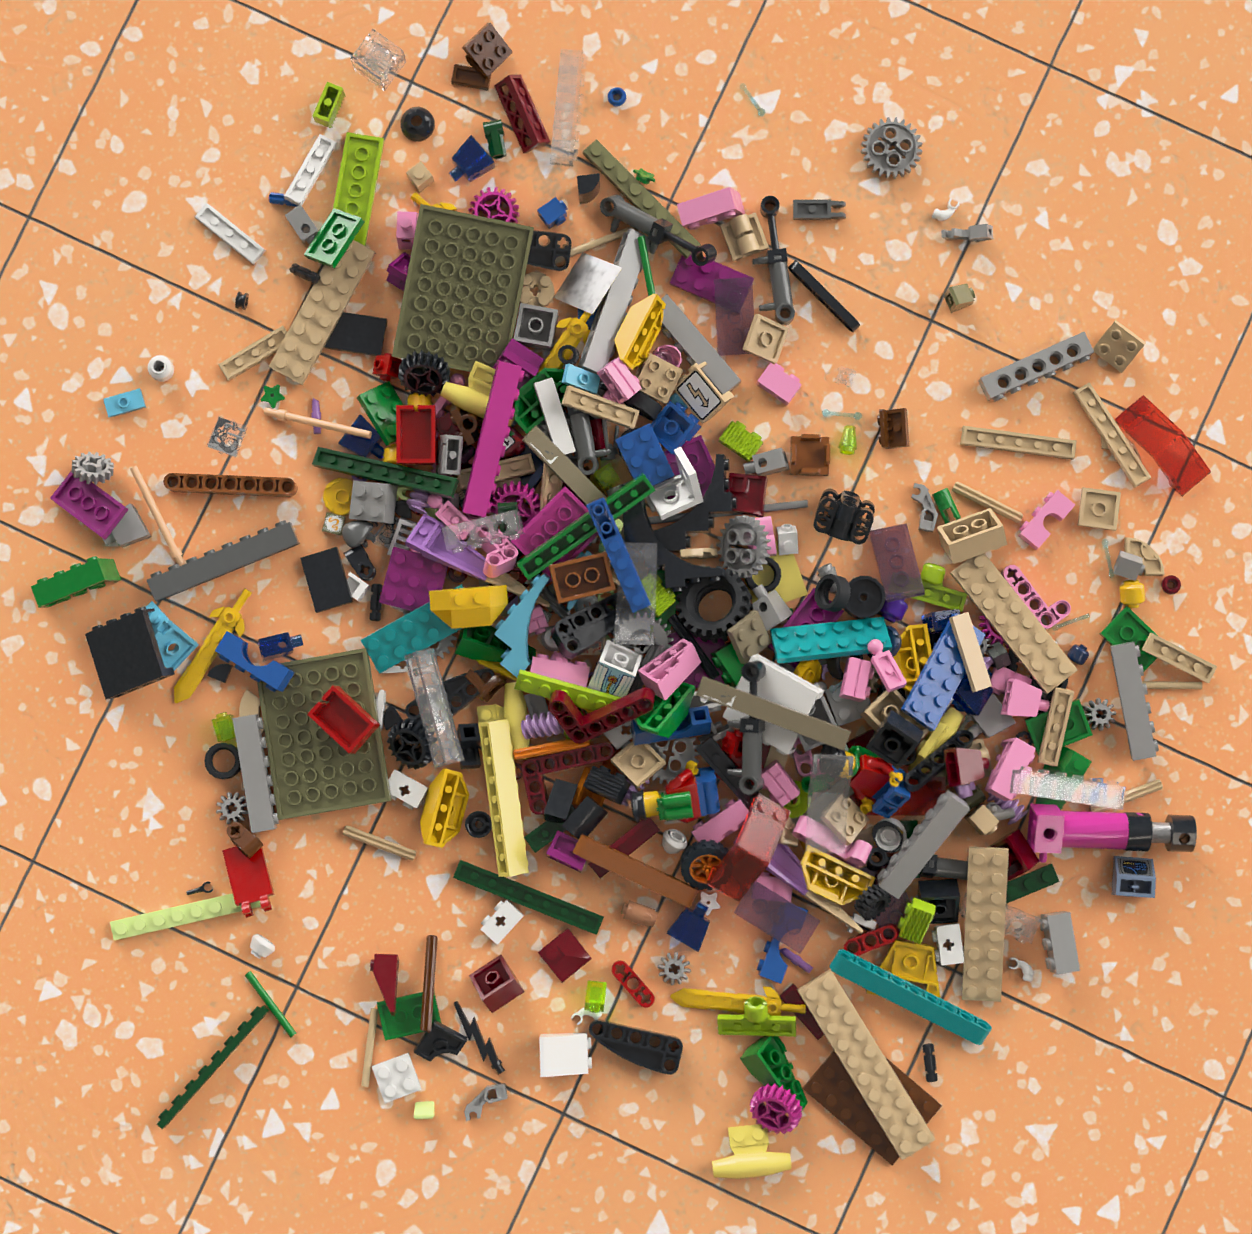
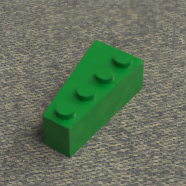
(75, 581)
(729, 664)

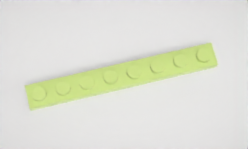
(175, 916)

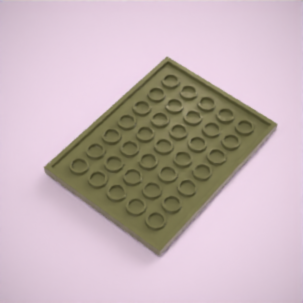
(462, 287)
(305, 762)

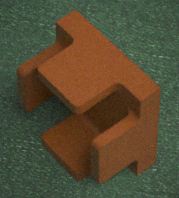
(809, 455)

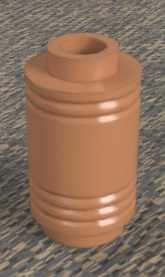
(639, 914)

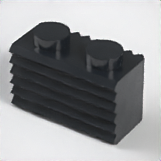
(606, 784)

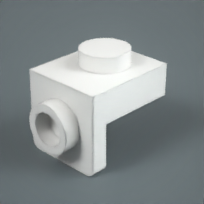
(787, 539)
(860, 920)

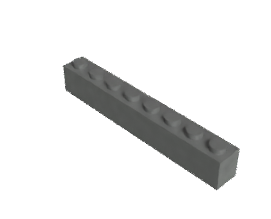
(223, 561)

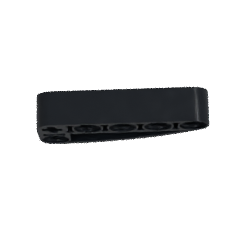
(545, 255)
(590, 632)
(454, 687)
(639, 1052)

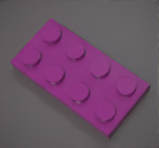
(700, 279)
(89, 505)
(808, 614)

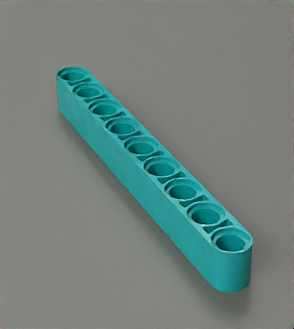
(910, 997)

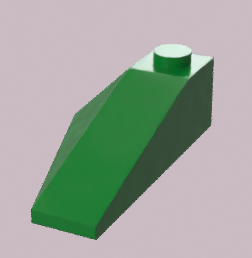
(482, 644)
(1070, 763)
(769, 1065)

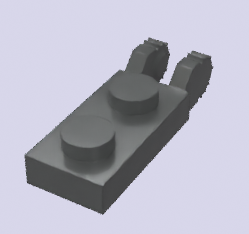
(817, 209)

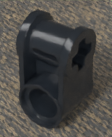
(359, 560)

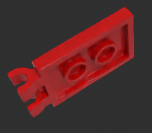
(248, 879)

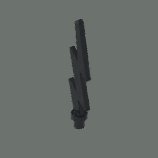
(474, 1030)

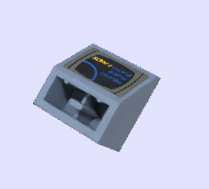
(1133, 877)

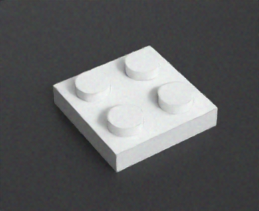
(396, 1077)

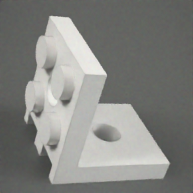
(684, 488)

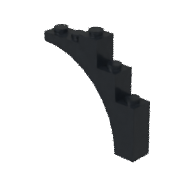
(699, 520)
(677, 571)

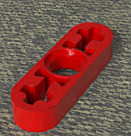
(646, 991)

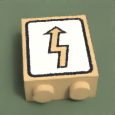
(701, 394)

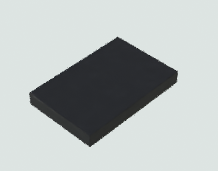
(358, 334)
(326, 580)

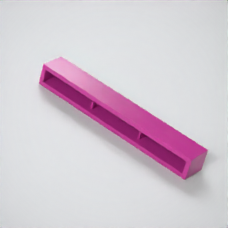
(491, 439)

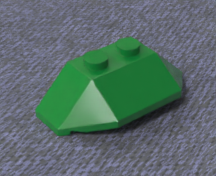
(527, 407)
(667, 714)

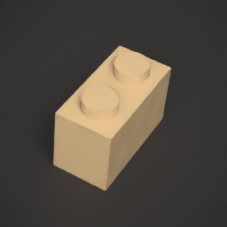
(982, 820)

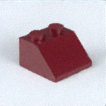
(1020, 856)
(496, 983)

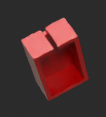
(416, 435)
(343, 719)

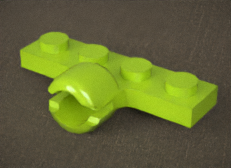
(935, 593)
(756, 1021)

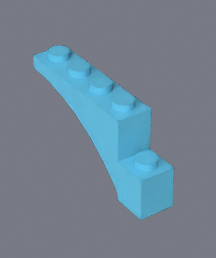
(516, 628)

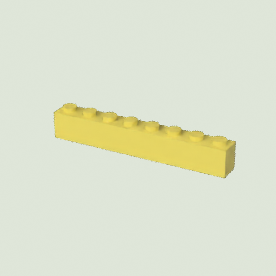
(503, 798)

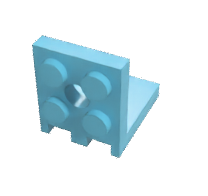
(169, 633)

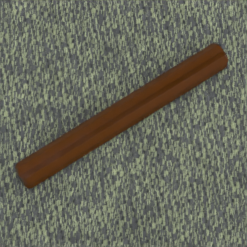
(428, 985)

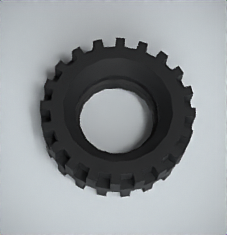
(692, 596)

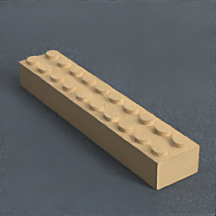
(866, 1064)

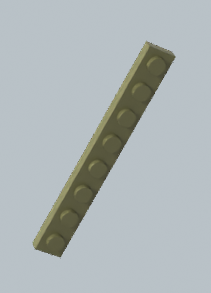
(635, 191)

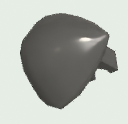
(356, 532)

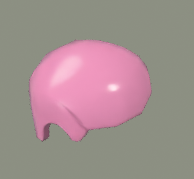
(669, 354)

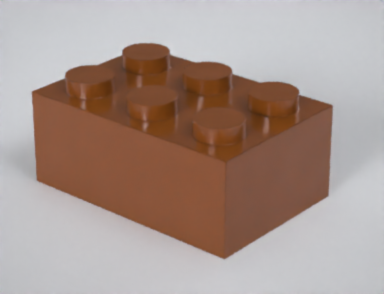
(581, 577)

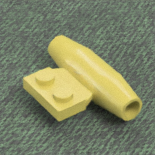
(475, 397)
(514, 710)
(934, 739)
(750, 1155)

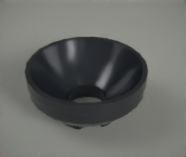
(420, 132)

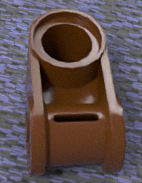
(245, 840)

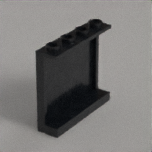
(126, 654)

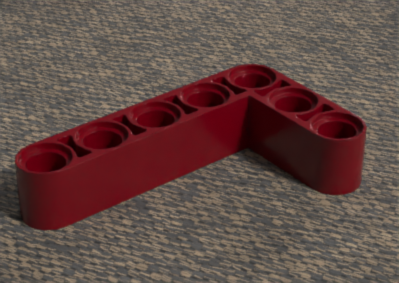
(583, 728)
(560, 764)

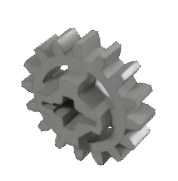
(92, 468)

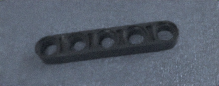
(824, 296)
(933, 766)

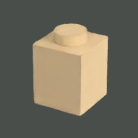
(420, 176)

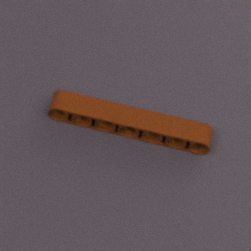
(222, 480)
(635, 870)

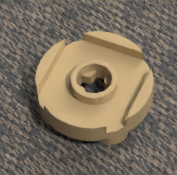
(543, 283)

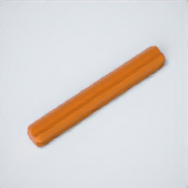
(548, 748)

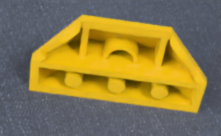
(639, 330)
(469, 605)
(913, 653)
(444, 808)
(833, 878)

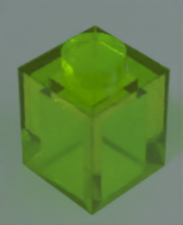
(606, 477)
(224, 727)
(595, 996)

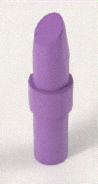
(316, 414)
(796, 960)

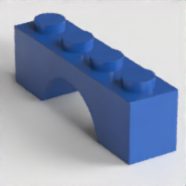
(235, 650)
(696, 723)
(773, 966)

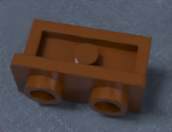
(893, 428)

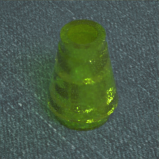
(848, 440)

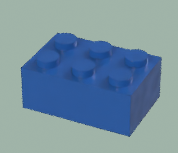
(644, 455)

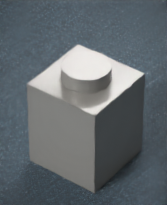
(1128, 565)

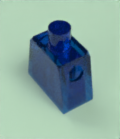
(471, 161)
(363, 446)
(938, 620)
(270, 649)
(971, 701)
(690, 926)

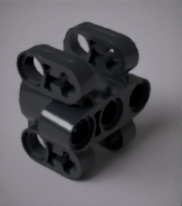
(844, 515)

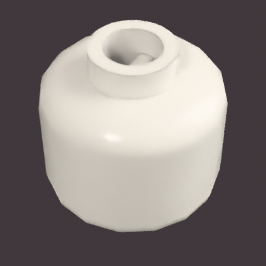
(156, 364)

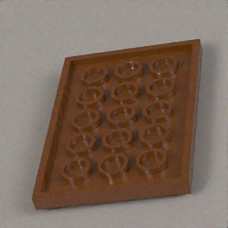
(840, 1096)

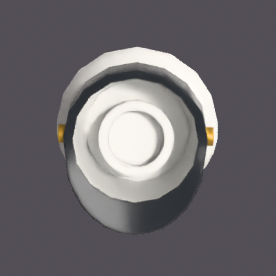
(889, 835)

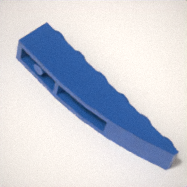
(618, 555)

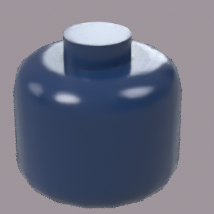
(1078, 654)

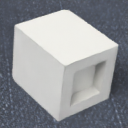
(357, 587)

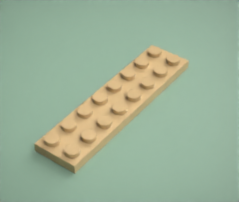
(321, 314)
(1014, 622)
(985, 924)

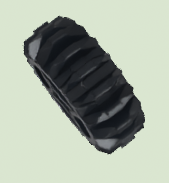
(423, 373)
(409, 743)

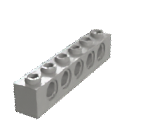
(1079, 343)

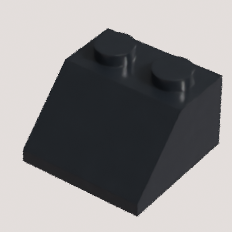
(895, 739)
(944, 896)

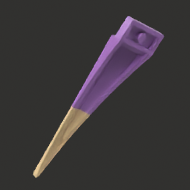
(429, 541)
(789, 870)

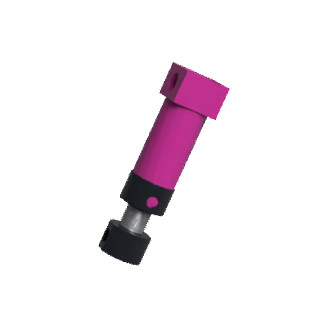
(1128, 831)

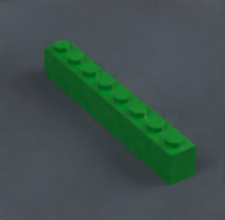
(583, 528)

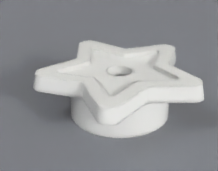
(712, 898)

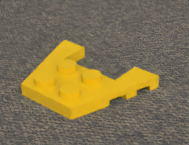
(912, 963)

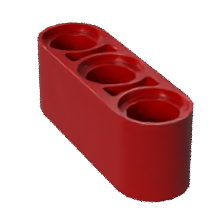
(878, 933)

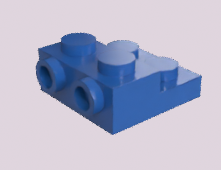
(675, 426)

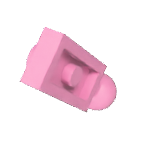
(442, 402)
(447, 512)
(886, 666)

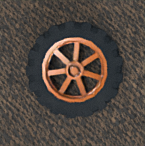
(704, 851)

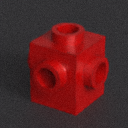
(386, 367)
(733, 743)

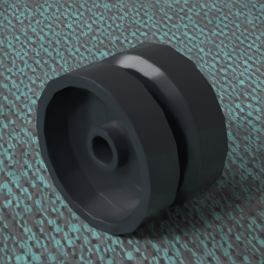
(873, 603)

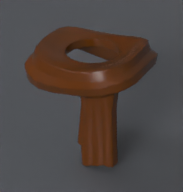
(486, 690)

